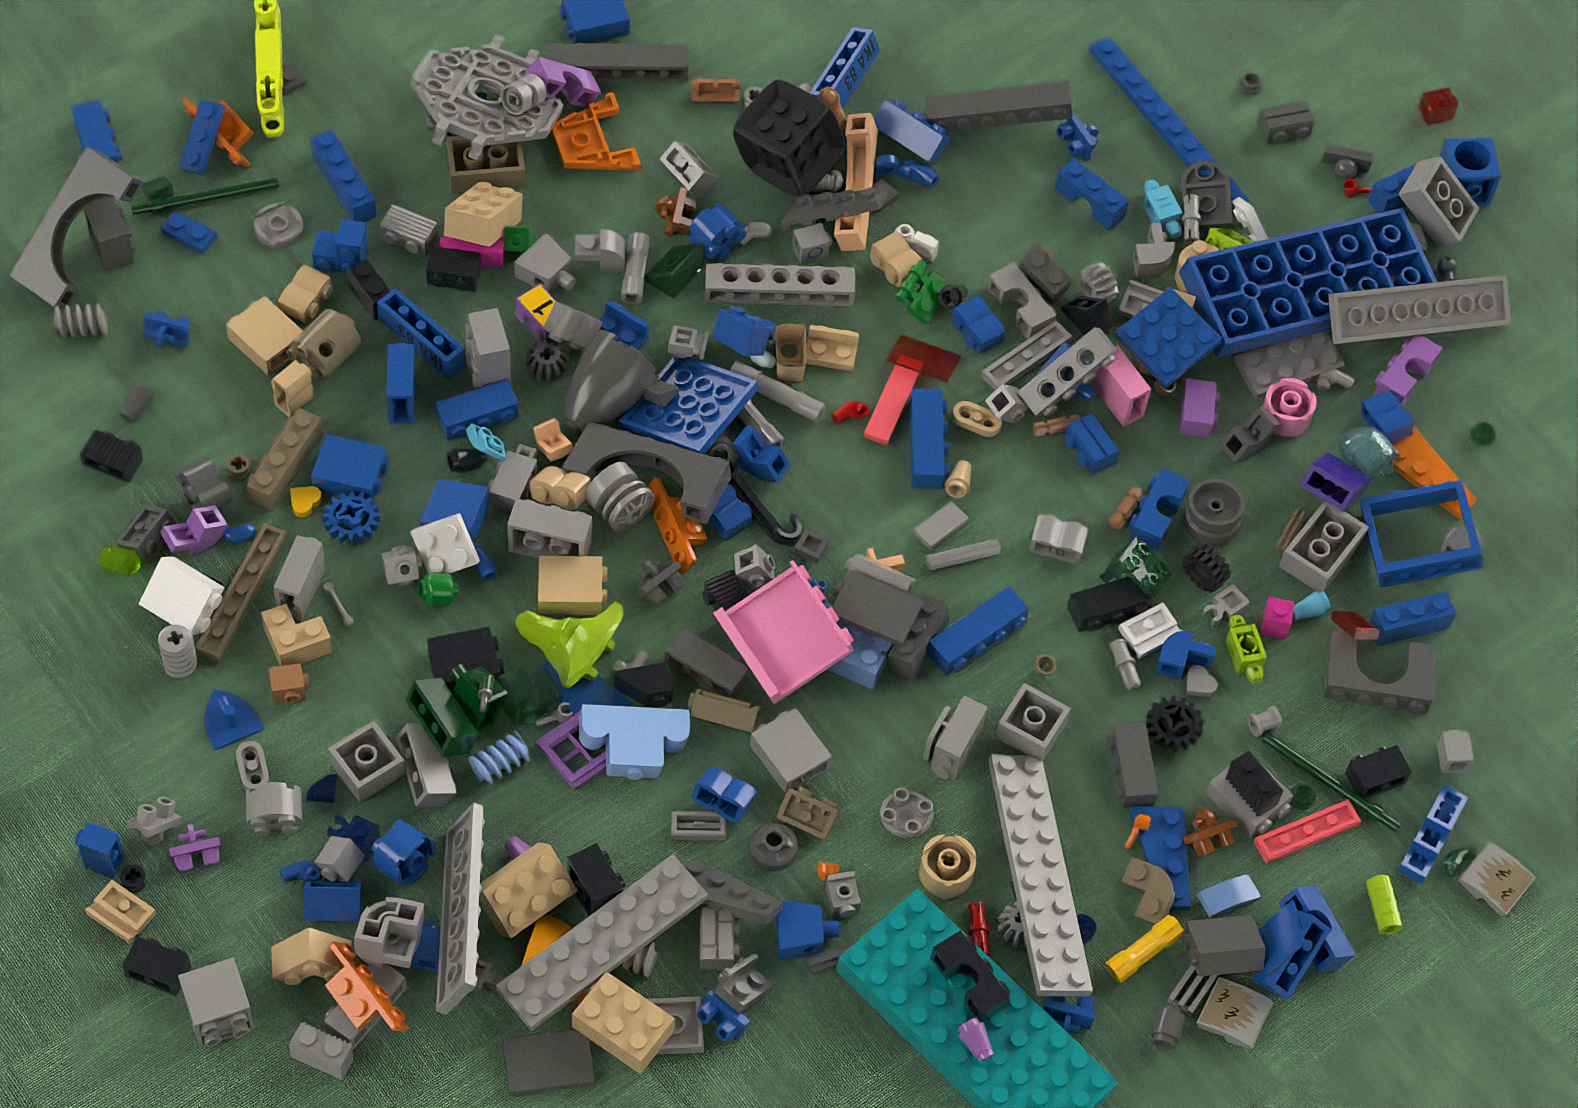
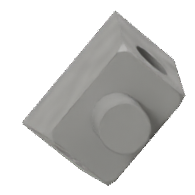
(545, 265)

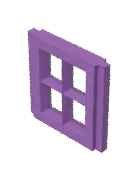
(559, 734)

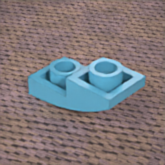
(485, 441)

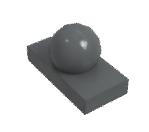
(1347, 161)

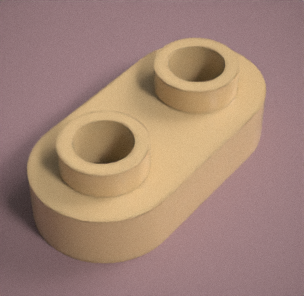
(977, 419)

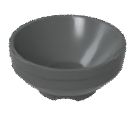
(771, 857)

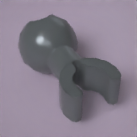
(1447, 267)

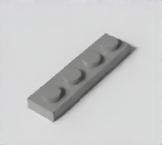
(1026, 356)

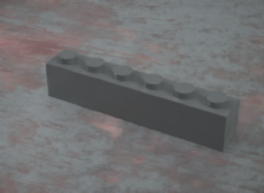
(625, 61)
(1000, 106)

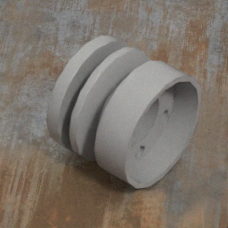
(619, 496)

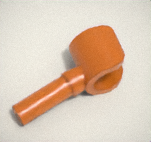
(1141, 822)

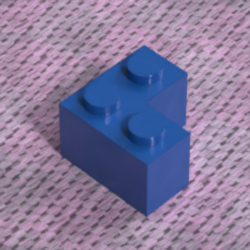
(342, 249)

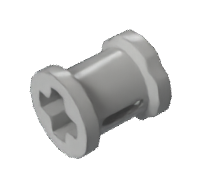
(1264, 721)

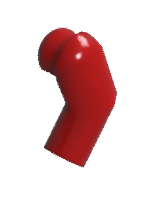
(851, 410)

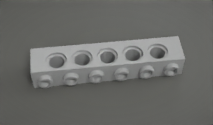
(779, 284)

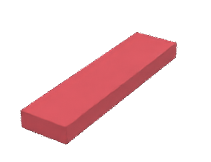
(891, 405)
(1307, 831)

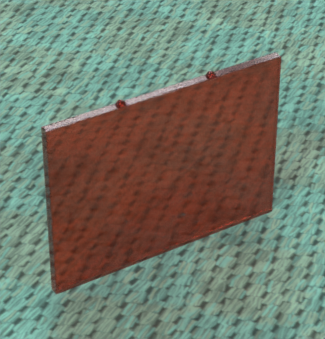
(924, 358)

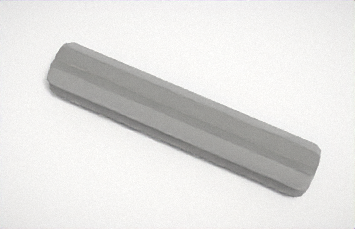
(963, 554)

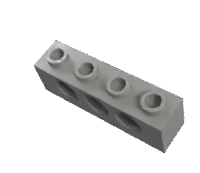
(1034, 391)

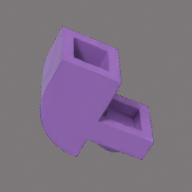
(198, 533)

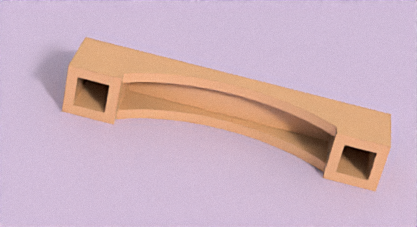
(861, 152)

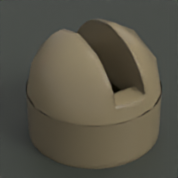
(1161, 390)
(1042, 660)

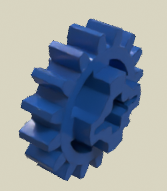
(348, 515)

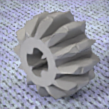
(1098, 282)
(1011, 925)

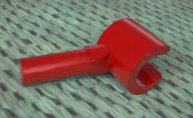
(1351, 188)

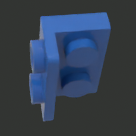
(624, 325)

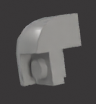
(389, 932)

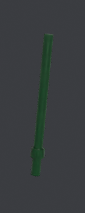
(157, 205)
(1374, 812)

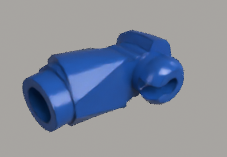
(920, 174)
(485, 566)

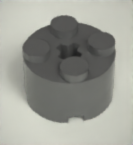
(203, 485)

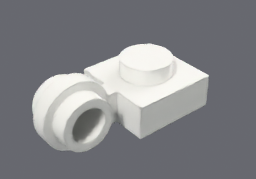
(922, 244)

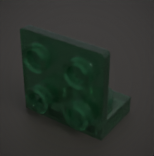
(1140, 565)

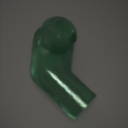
(1455, 858)

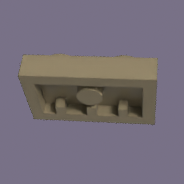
(808, 813)

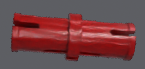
(978, 928)

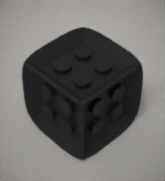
(789, 137)

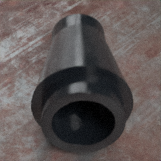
(952, 295)
(464, 459)

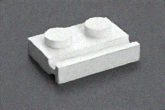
(1149, 630)

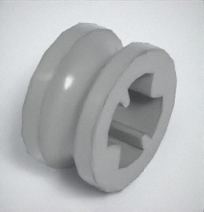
(750, 92)

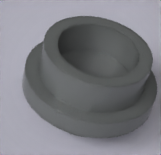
(1250, 83)

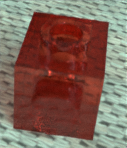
(1438, 106)

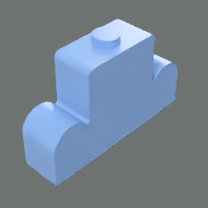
(634, 737)

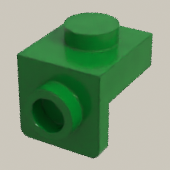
(517, 238)

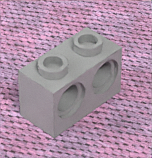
(689, 168)

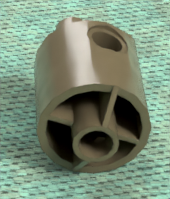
(325, 344)

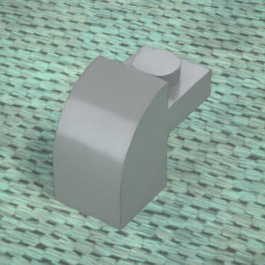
(606, 248)
(1155, 257)

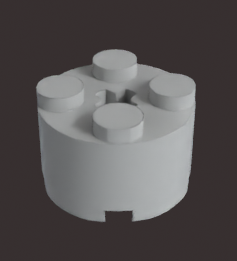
(273, 808)

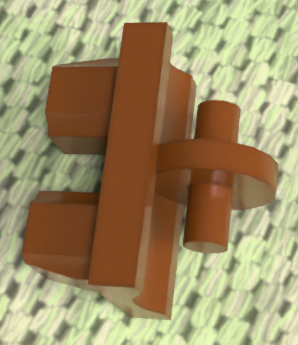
(674, 210)
(1221, 831)

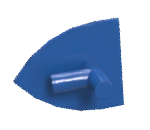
(229, 719)

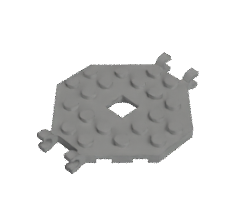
(449, 87)

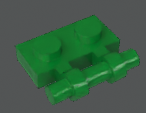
(926, 299)

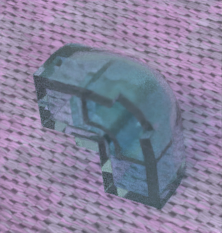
(1368, 450)

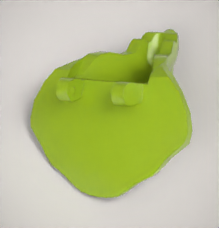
(572, 643)

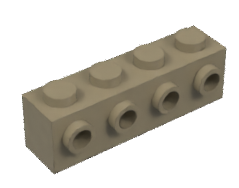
(284, 459)

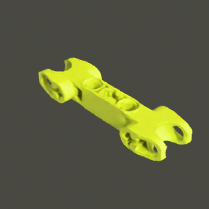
(269, 65)

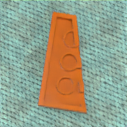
(1424, 467)

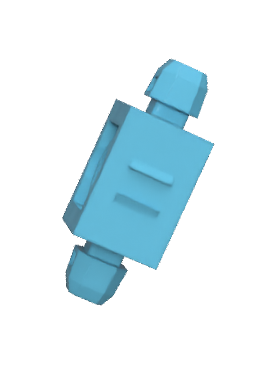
(1162, 208)

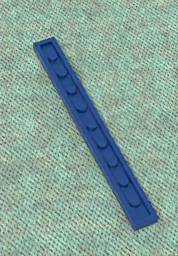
(1155, 108)

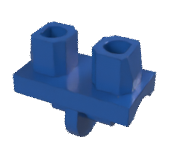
(1081, 136)
(166, 330)
(1071, 1016)
(731, 1022)

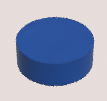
(886, 164)

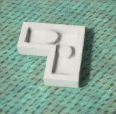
(1245, 213)

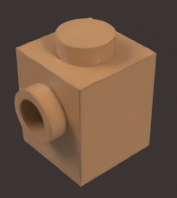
(288, 683)

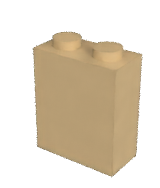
(263, 334)
(571, 585)

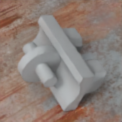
(155, 820)

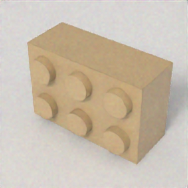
(483, 214)
(525, 890)
(623, 1022)

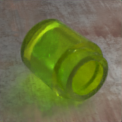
(119, 560)

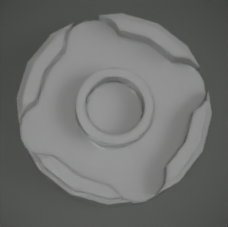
(278, 225)

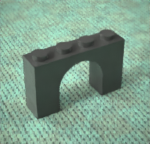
(1347, 683)

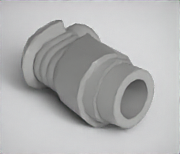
(830, 182)

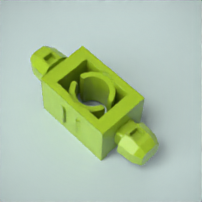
(1243, 662)

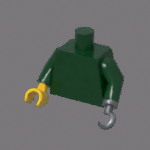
(478, 695)

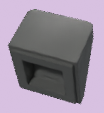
(660, 393)

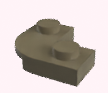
(1157, 888)

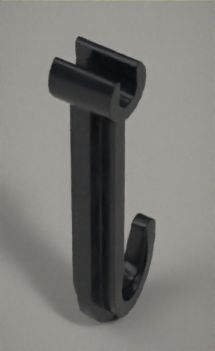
(761, 513)

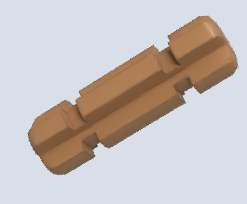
(1053, 425)
(1126, 508)

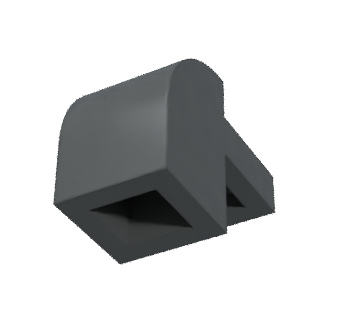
(1250, 439)

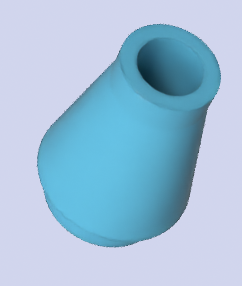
(1311, 606)

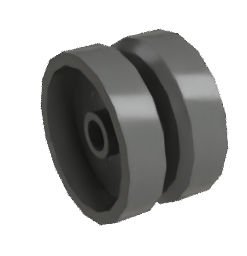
(1214, 511)

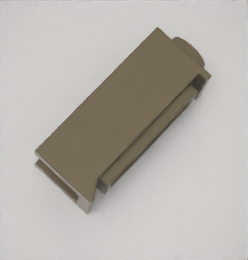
(724, 710)

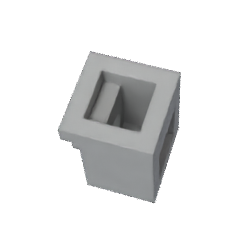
(841, 884)

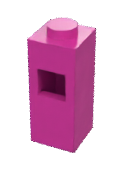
(490, 256)

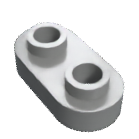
(252, 769)

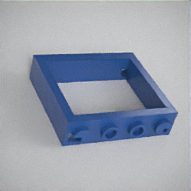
(1424, 566)

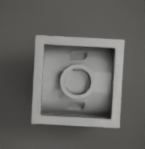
(216, 1002)

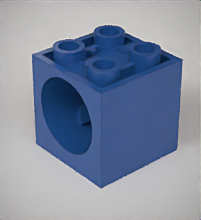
(1474, 165)

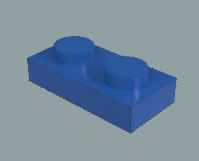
(188, 232)

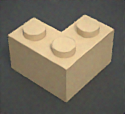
(293, 641)
(306, 956)

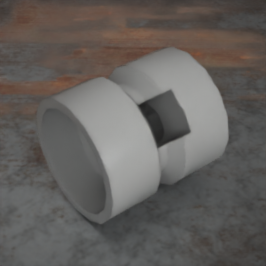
(523, 94)

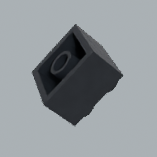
(594, 878)

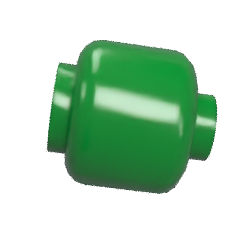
(437, 589)

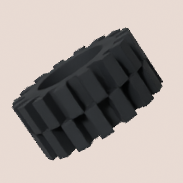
(1206, 567)

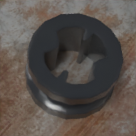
(140, 881)

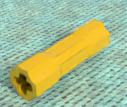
(1129, 960)

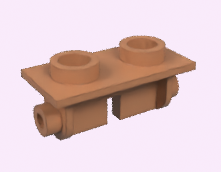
(712, 91)

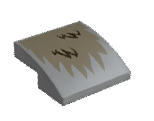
(1496, 878)
(1235, 1013)

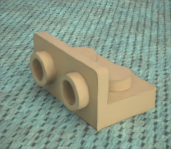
(831, 347)

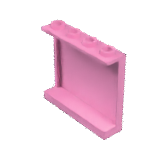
(786, 633)

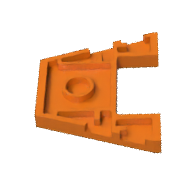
(583, 143)

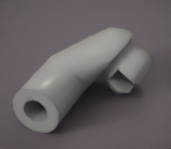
(756, 230)
(1334, 376)

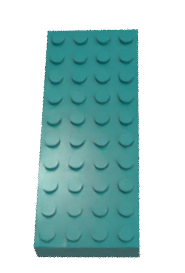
(1033, 1055)

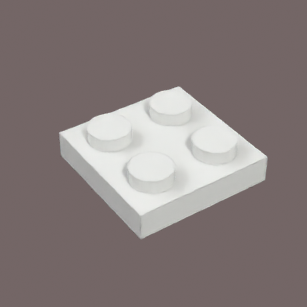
(445, 545)

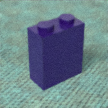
(1335, 481)

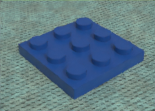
(1168, 337)

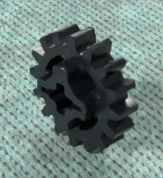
(1186, 730)

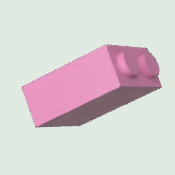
(1122, 389)

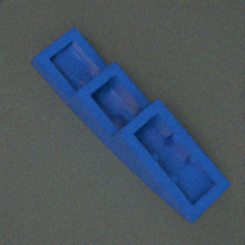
(1433, 834)

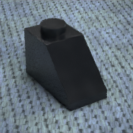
(1089, 313)
(646, 684)

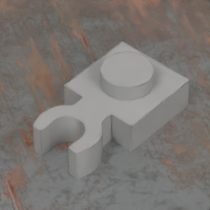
(1227, 604)

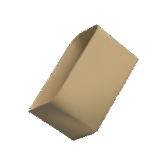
(791, 335)

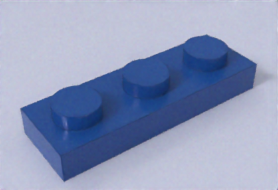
(202, 137)

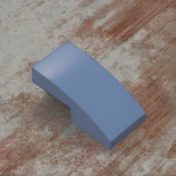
(1227, 895)

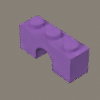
(574, 82)
(1416, 356)

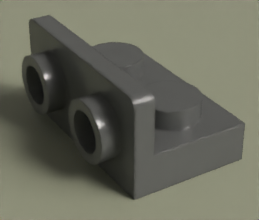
(145, 532)
(742, 984)

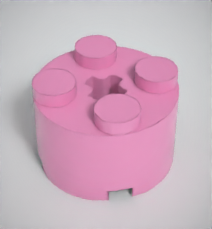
(1291, 406)

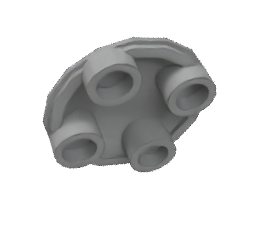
(906, 813)

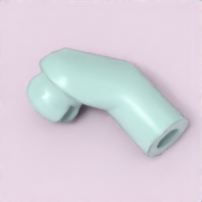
(766, 360)

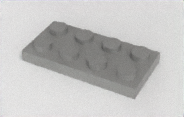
(1296, 359)

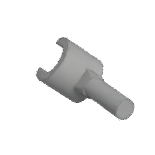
(559, 715)

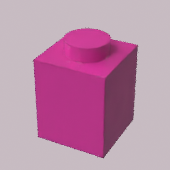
(1277, 618)

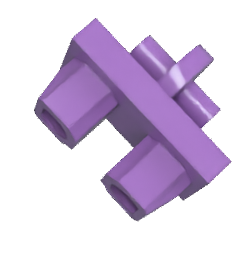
(183, 853)

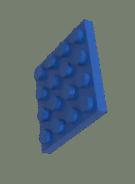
(698, 412)

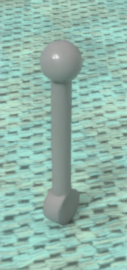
(329, 588)

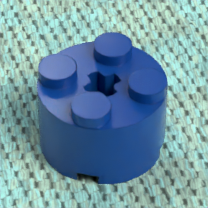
(717, 232)
(403, 853)

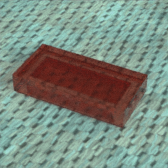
(1354, 624)

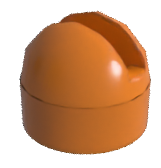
(827, 869)

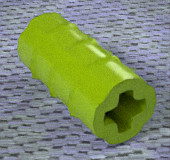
(1384, 904)

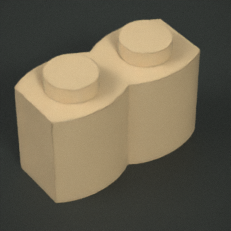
(894, 257)
(305, 294)
(292, 388)
(559, 487)

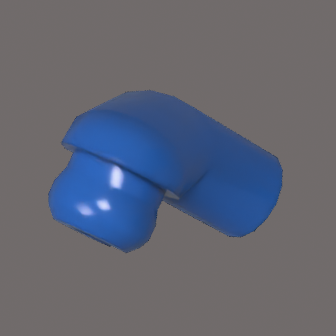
(239, 533)
(302, 870)

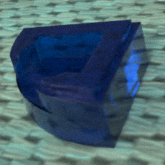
(324, 789)

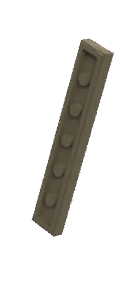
(241, 592)

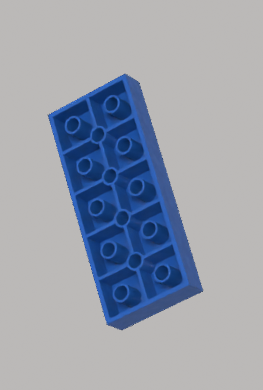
(1283, 283)

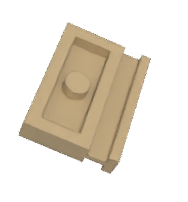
(120, 911)

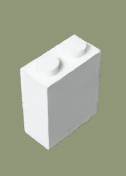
(182, 595)

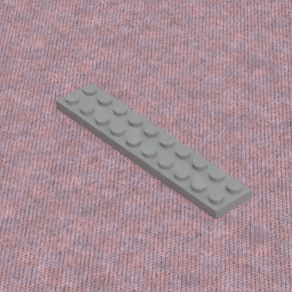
(1039, 876)

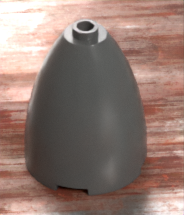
(606, 382)

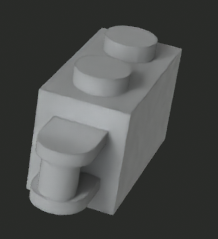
(513, 478)

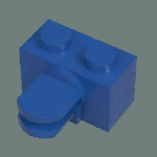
(743, 332)

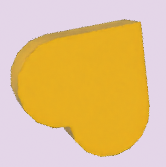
(304, 500)

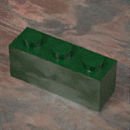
(441, 717)

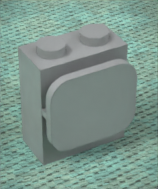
(954, 737)

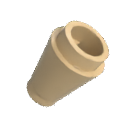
(959, 480)

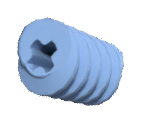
(499, 757)

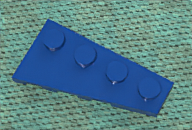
(1166, 848)

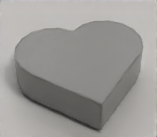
(1200, 683)

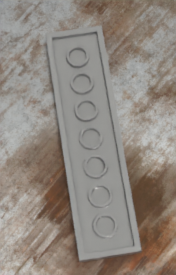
(1419, 309)
(460, 909)
(601, 942)

